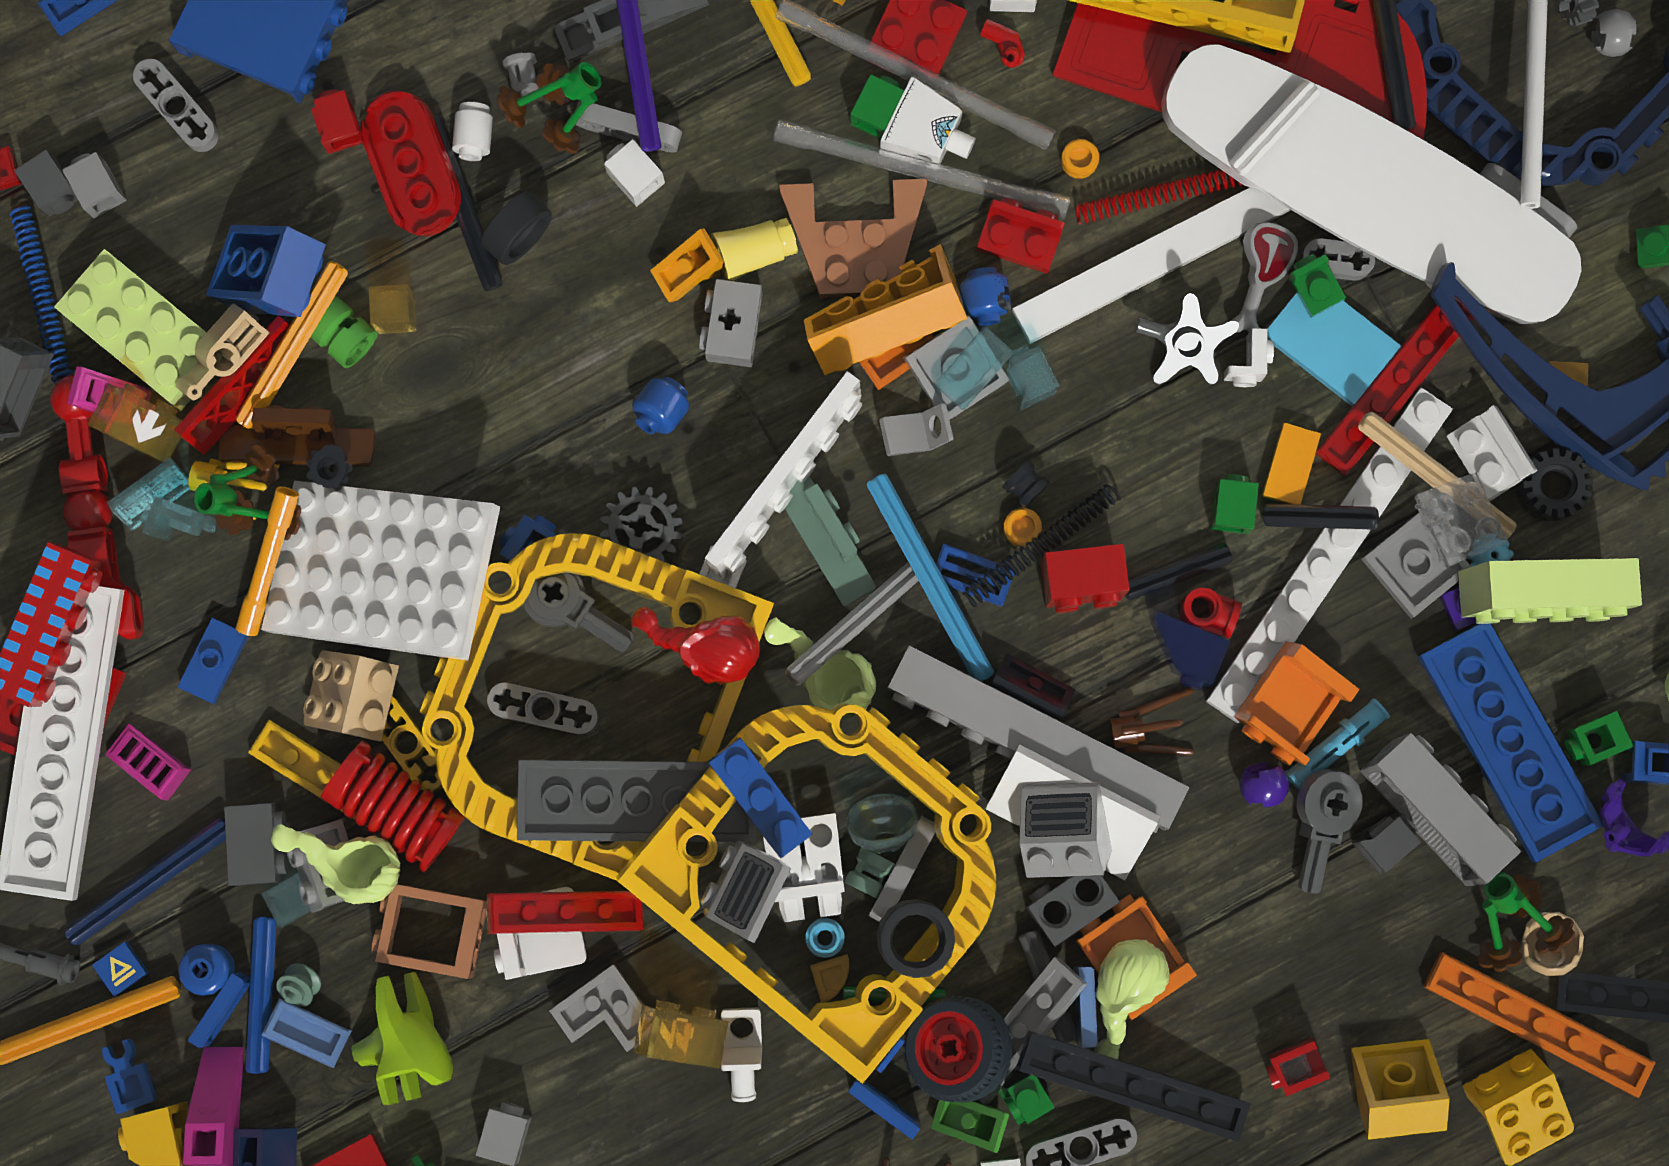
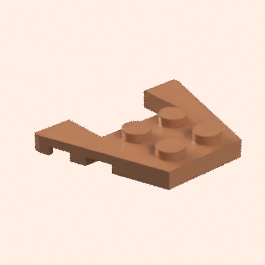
(855, 252)

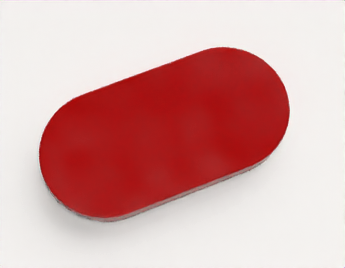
(410, 163)

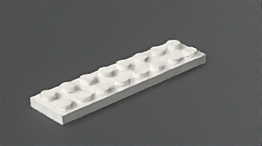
(60, 762)

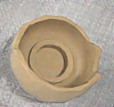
(1549, 963)

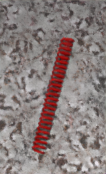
(1150, 194)

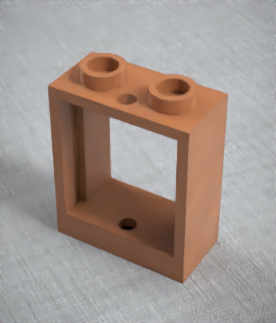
(469, 940)

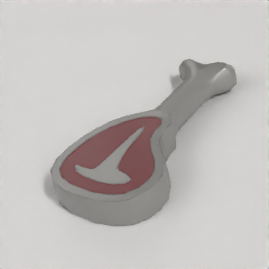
(1270, 255)

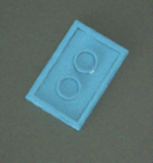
(1334, 346)

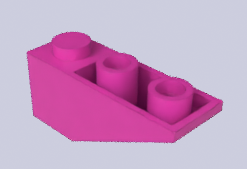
(214, 1108)

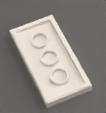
(1126, 821)

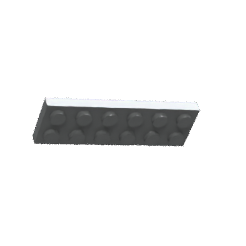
(611, 800)

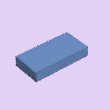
(1086, 1009)
(306, 1033)

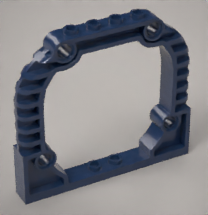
(1500, 142)

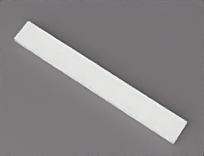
(1145, 262)

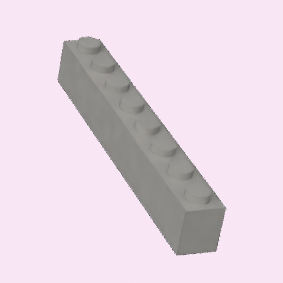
(1008, 722)

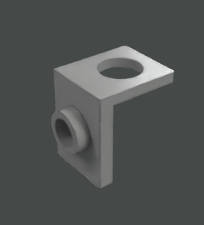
(915, 431)

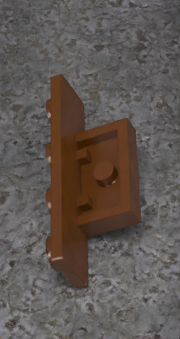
(293, 436)

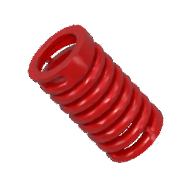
(389, 817)

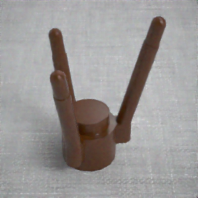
(1130, 731)

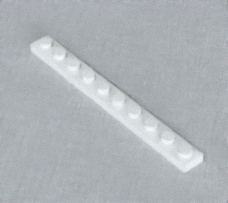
(1325, 559)

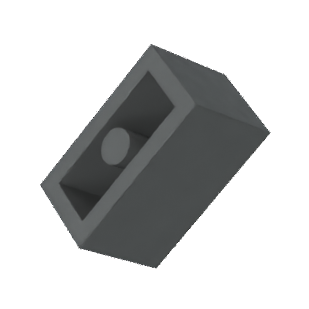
(249, 844)

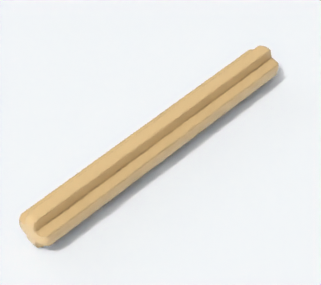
(1417, 459)

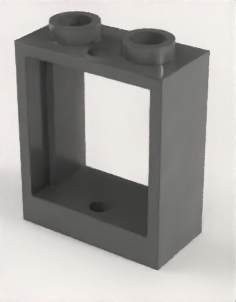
(21, 376)

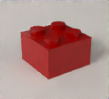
(1084, 577)

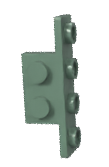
(829, 541)

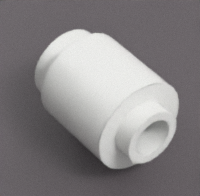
(472, 131)

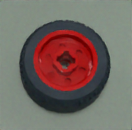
(958, 1049)

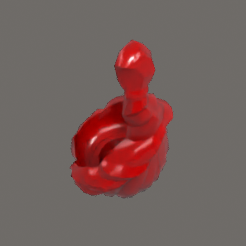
(713, 649)

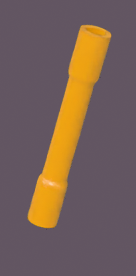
(278, 521)

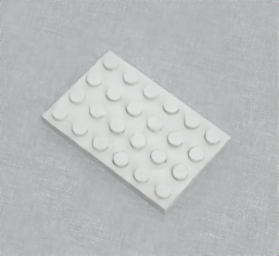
(383, 570)

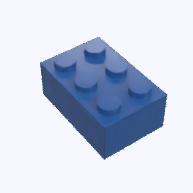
(266, 270)

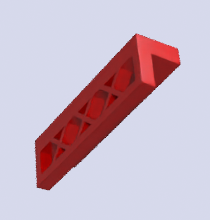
(221, 404)

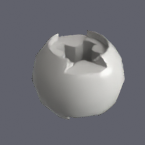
(1613, 32)

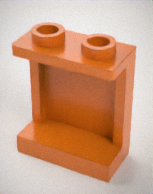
(1293, 702)
(1129, 922)

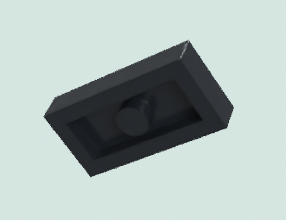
(1033, 687)

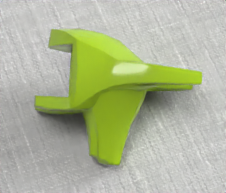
(404, 1043)

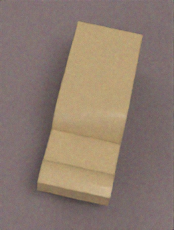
(235, 337)

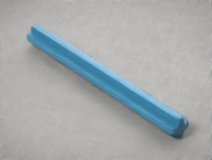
(930, 577)

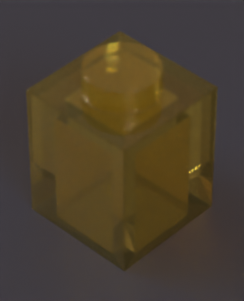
(392, 309)

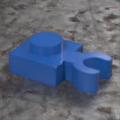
(131, 1083)

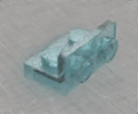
(164, 517)

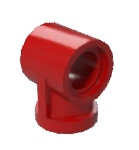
(1222, 614)

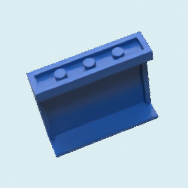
(262, 38)

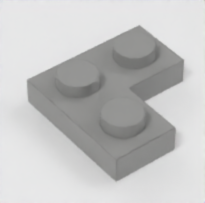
(602, 998)

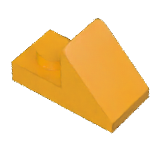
(688, 266)

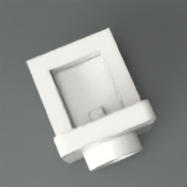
(1258, 353)

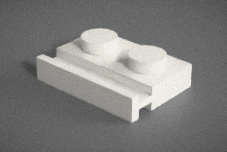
(1492, 451)

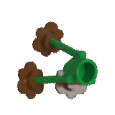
(560, 86)
(231, 506)
(1519, 897)

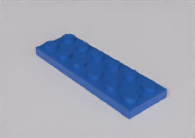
(1510, 741)

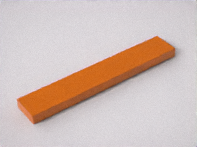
(1539, 1024)

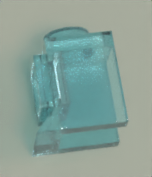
(1031, 376)

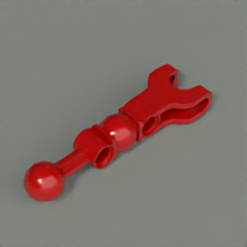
(86, 509)

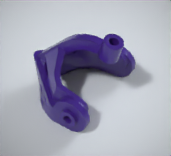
(1621, 831)

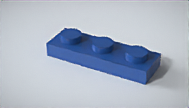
(760, 797)

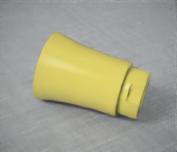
(754, 247)

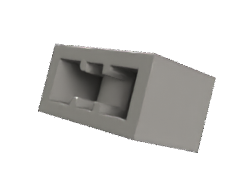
(738, 344)

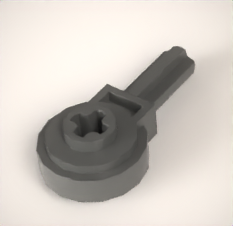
(574, 610)
(1325, 820)

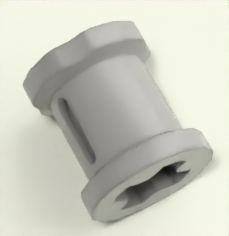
(521, 72)

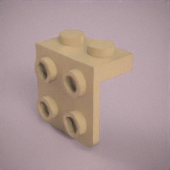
(350, 695)

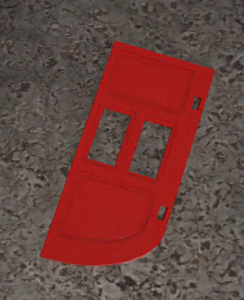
(1331, 48)

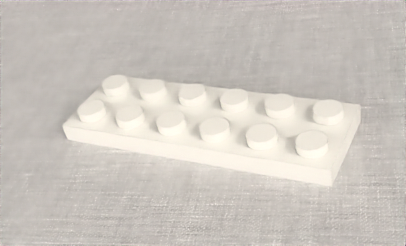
(793, 466)

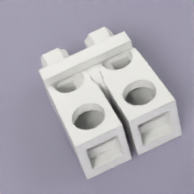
(813, 874)

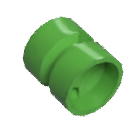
(346, 337)

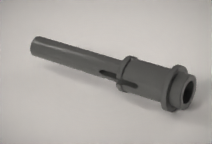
(44, 963)

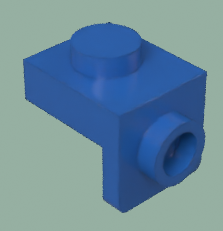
(524, 534)

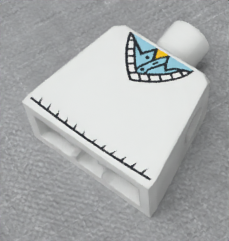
(926, 126)

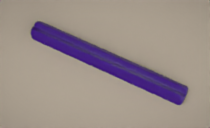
(639, 75)

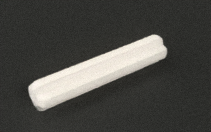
(1274, 127)

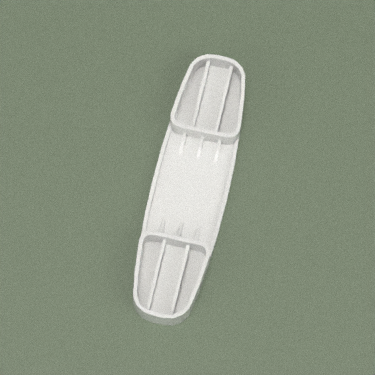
(1374, 185)

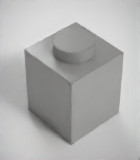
(94, 184)
(504, 1134)

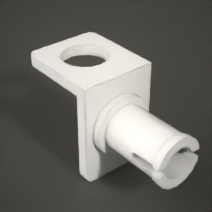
(742, 1054)

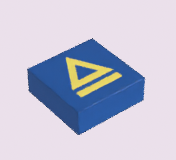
(120, 969)

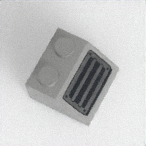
(1063, 830)
(744, 890)

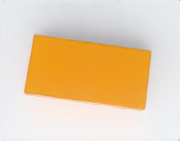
(1291, 464)

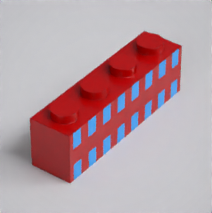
(46, 623)

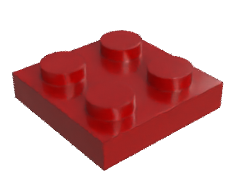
(920, 30)

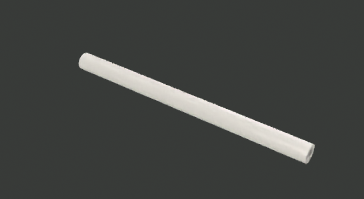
(1533, 104)

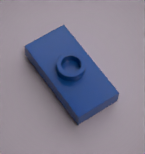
(213, 661)

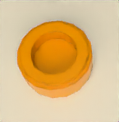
(1080, 158)
(1022, 526)

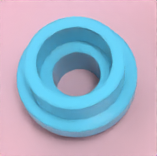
(812, 941)

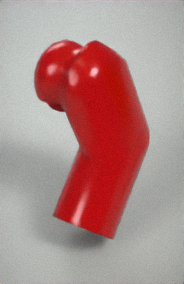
(1008, 43)

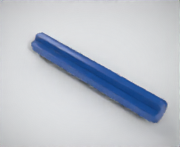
(260, 994)

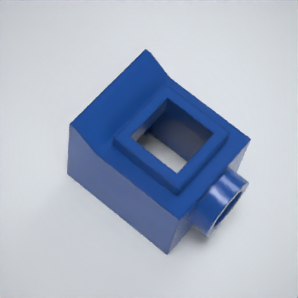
(1642, 763)

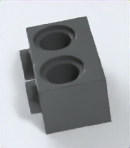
(1076, 912)

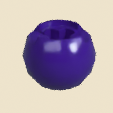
(1264, 784)

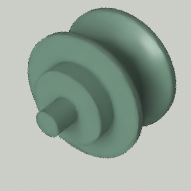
(298, 984)

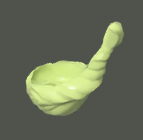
(840, 680)
(355, 869)
(1127, 981)

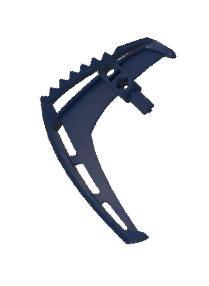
(1614, 415)

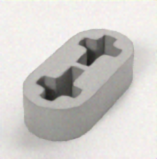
(1341, 250)

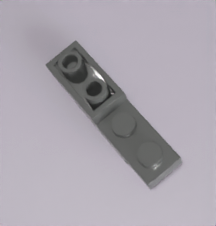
(601, 24)

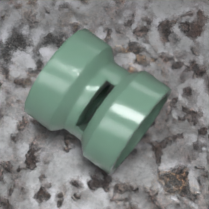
(874, 865)

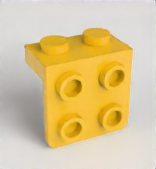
(1521, 1106)

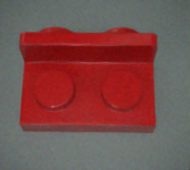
(1020, 235)

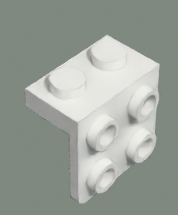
(538, 952)

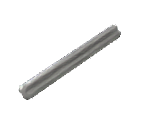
(851, 625)

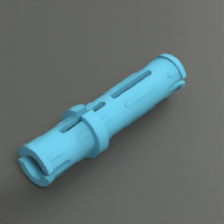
(1340, 741)

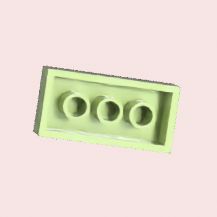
(134, 325)
(1550, 590)

